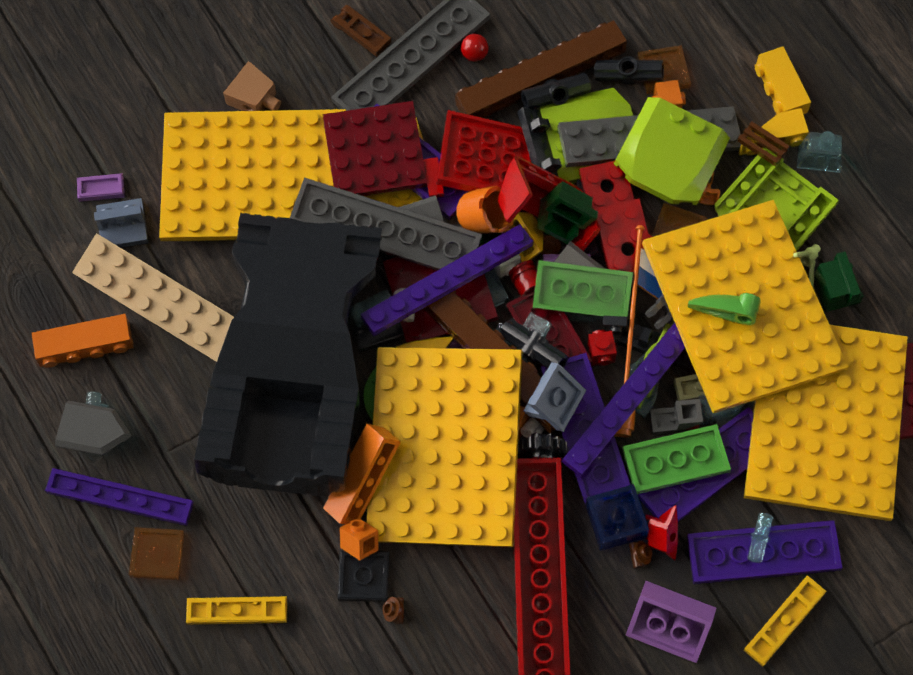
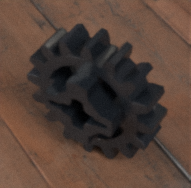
(542, 446)

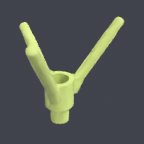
(808, 259)

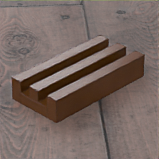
(767, 136)

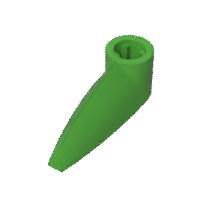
(738, 309)

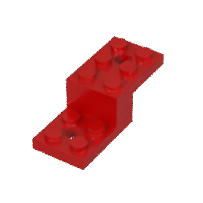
(616, 214)

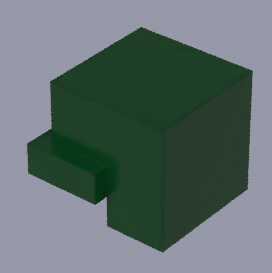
(565, 212)
(837, 284)

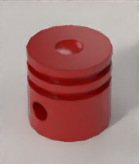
(524, 276)

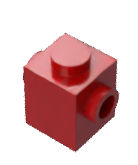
(601, 347)

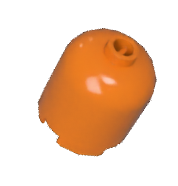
(481, 211)

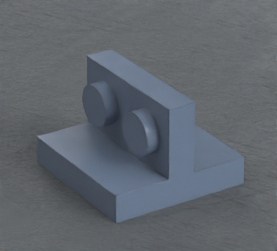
(122, 222)
(555, 397)

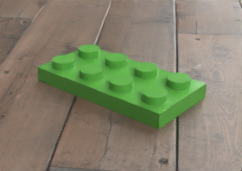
(582, 289)
(676, 459)

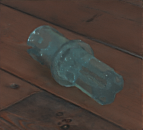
(760, 537)

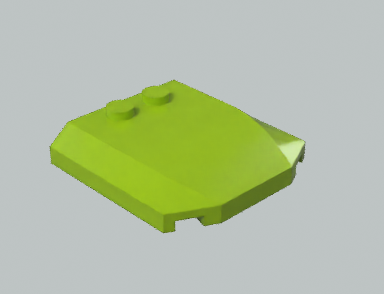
(593, 105)
(671, 152)
(797, 200)

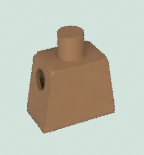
(251, 91)

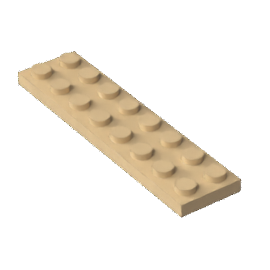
(154, 296)

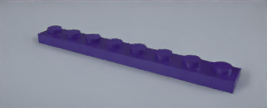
(446, 280)
(625, 402)

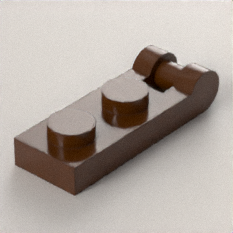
(361, 30)

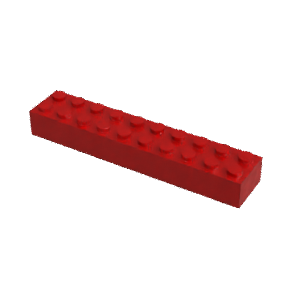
(540, 569)

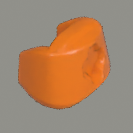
(709, 196)

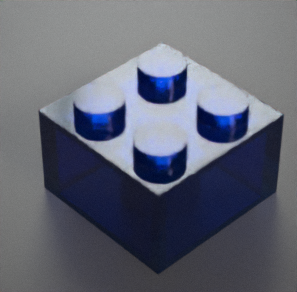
(616, 517)

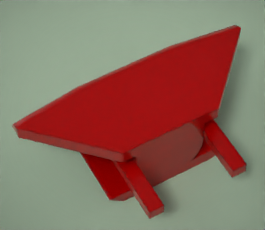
(664, 532)

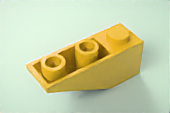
(787, 126)

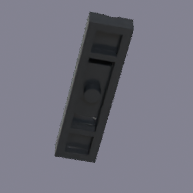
(536, 139)
(640, 341)

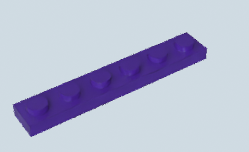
(119, 496)

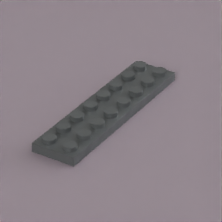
(412, 55)
(602, 139)
(403, 231)

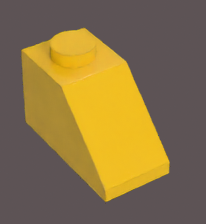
(529, 224)

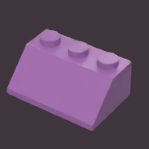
(671, 621)

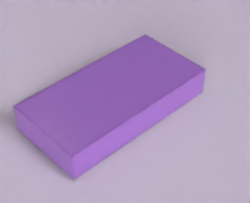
(100, 187)

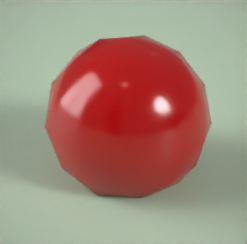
(474, 47)

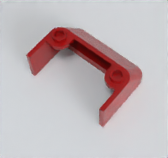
(525, 187)

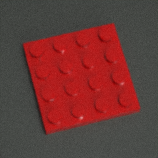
(477, 151)

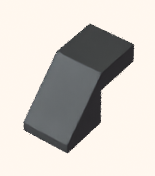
(677, 418)

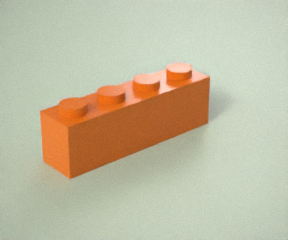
(82, 340)
(366, 468)

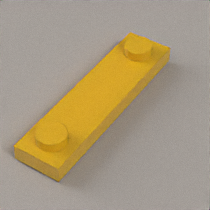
(236, 610)
(785, 620)

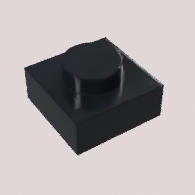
(616, 324)

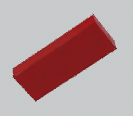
(431, 169)

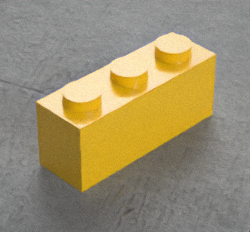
(782, 81)

